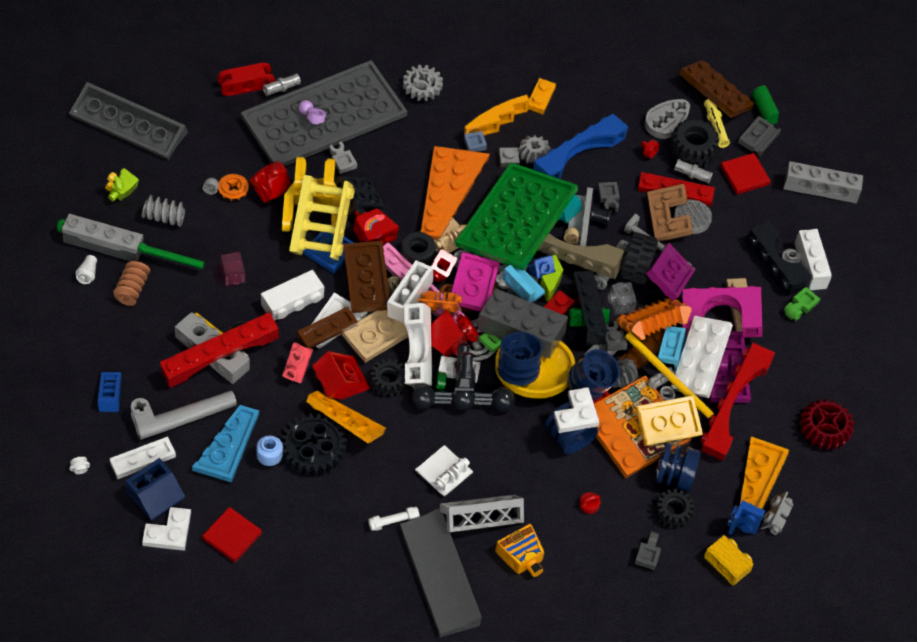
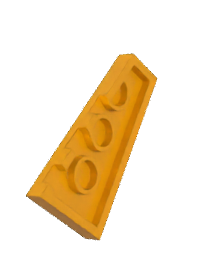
(348, 418)

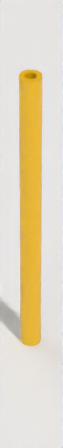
(668, 374)

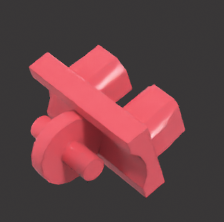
(297, 362)

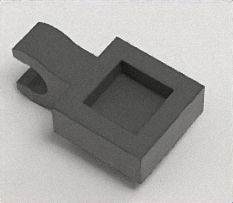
(648, 553)

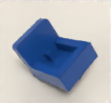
(542, 266)

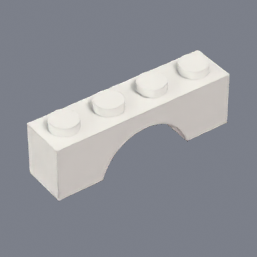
(418, 324)

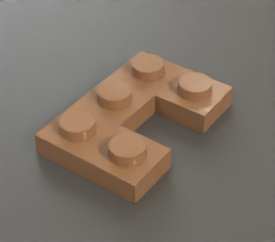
(660, 203)

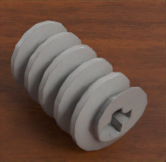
(163, 211)

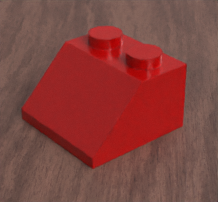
(340, 375)

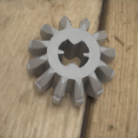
(533, 148)

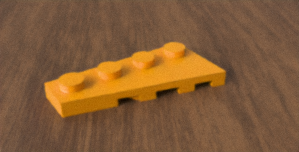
(761, 471)

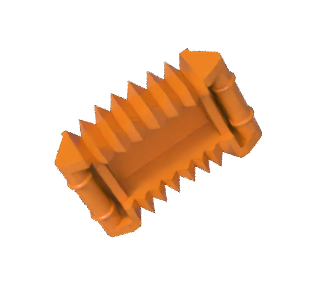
(654, 317)

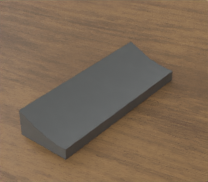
(128, 121)
(441, 574)

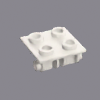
(444, 470)

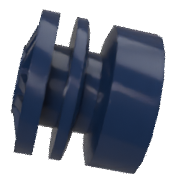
(520, 358)
(594, 371)
(572, 440)
(678, 466)

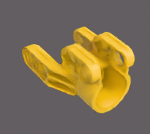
(293, 193)

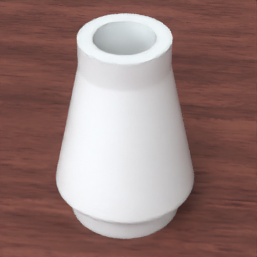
(86, 272)

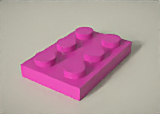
(475, 280)

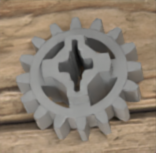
(422, 82)

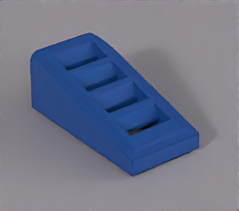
(109, 398)

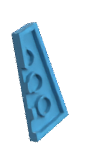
(228, 446)

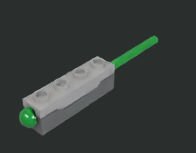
(113, 241)

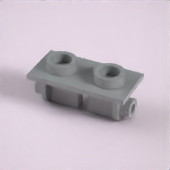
(779, 506)

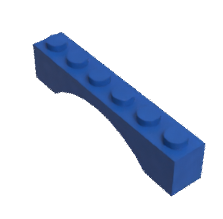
(603, 134)

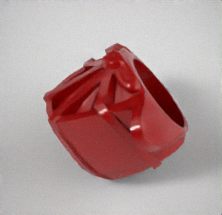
(271, 181)

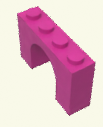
(744, 299)

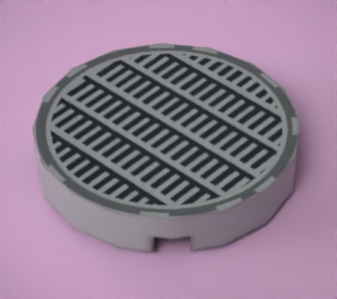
(699, 214)

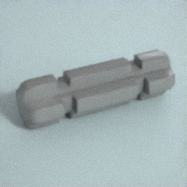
(658, 379)

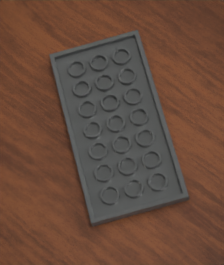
(353, 104)

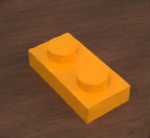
(541, 96)

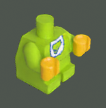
(123, 185)

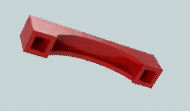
(185, 364)
(718, 439)

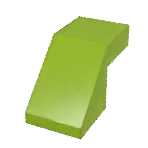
(551, 281)

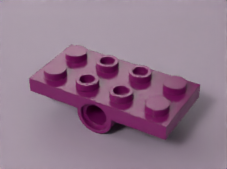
(730, 360)

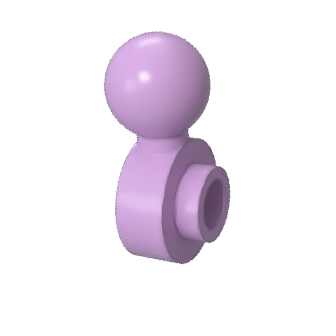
(313, 114)

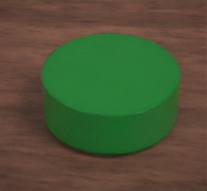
(440, 381)

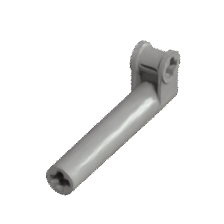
(150, 425)

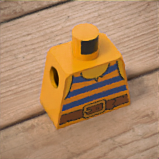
(522, 551)

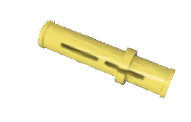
(712, 108)

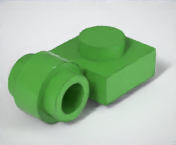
(804, 300)

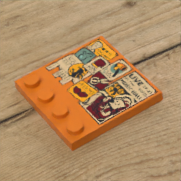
(621, 430)

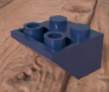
(154, 489)

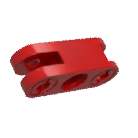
(245, 79)

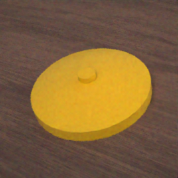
(551, 378)

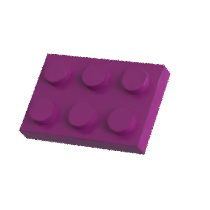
(670, 272)

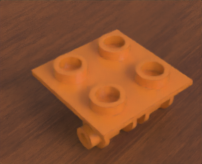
(450, 305)

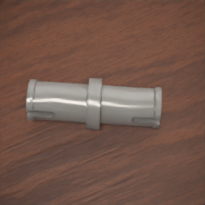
(281, 84)
(693, 171)

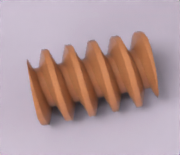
(131, 282)

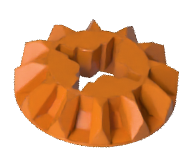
(233, 180)

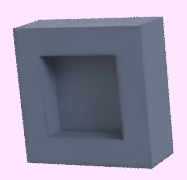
(475, 141)

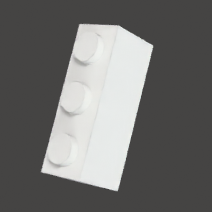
(813, 258)
(410, 289)
(292, 295)

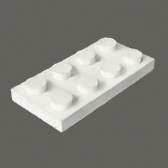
(702, 355)

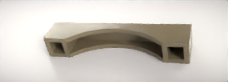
(601, 259)

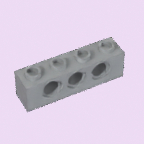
(823, 182)
(187, 332)

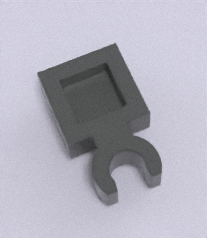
(609, 194)
(615, 339)

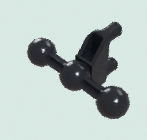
(463, 395)

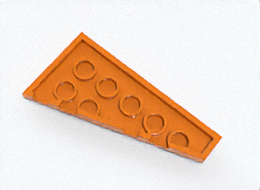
(449, 183)

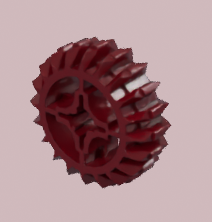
(826, 417)

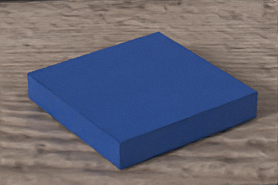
(323, 258)

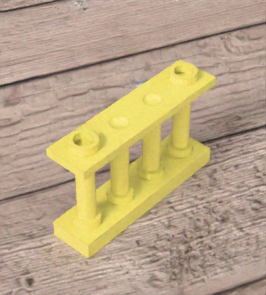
(306, 206)

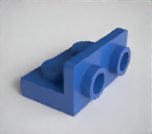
(745, 517)

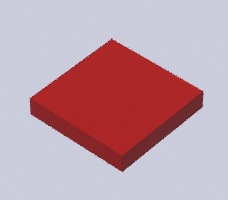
(745, 173)
(232, 534)

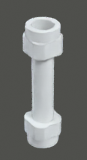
(376, 522)

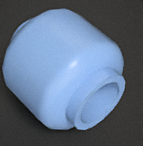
(269, 450)

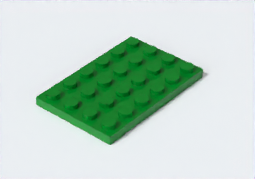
(516, 216)

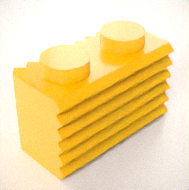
(729, 560)

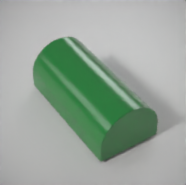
(765, 104)

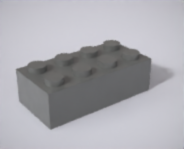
(510, 314)

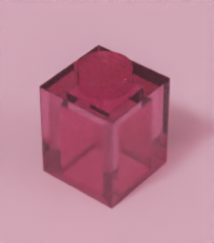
(232, 268)

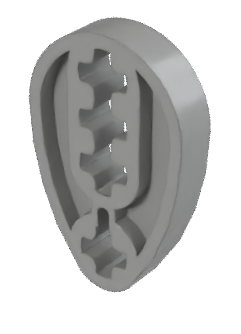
(663, 110)

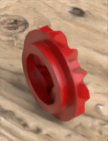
(467, 328)

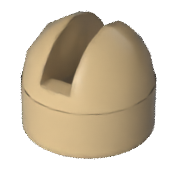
(571, 235)

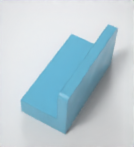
(522, 284)
(672, 345)

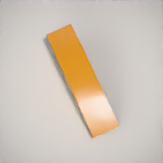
(504, 113)

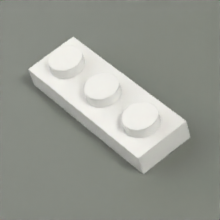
(141, 457)

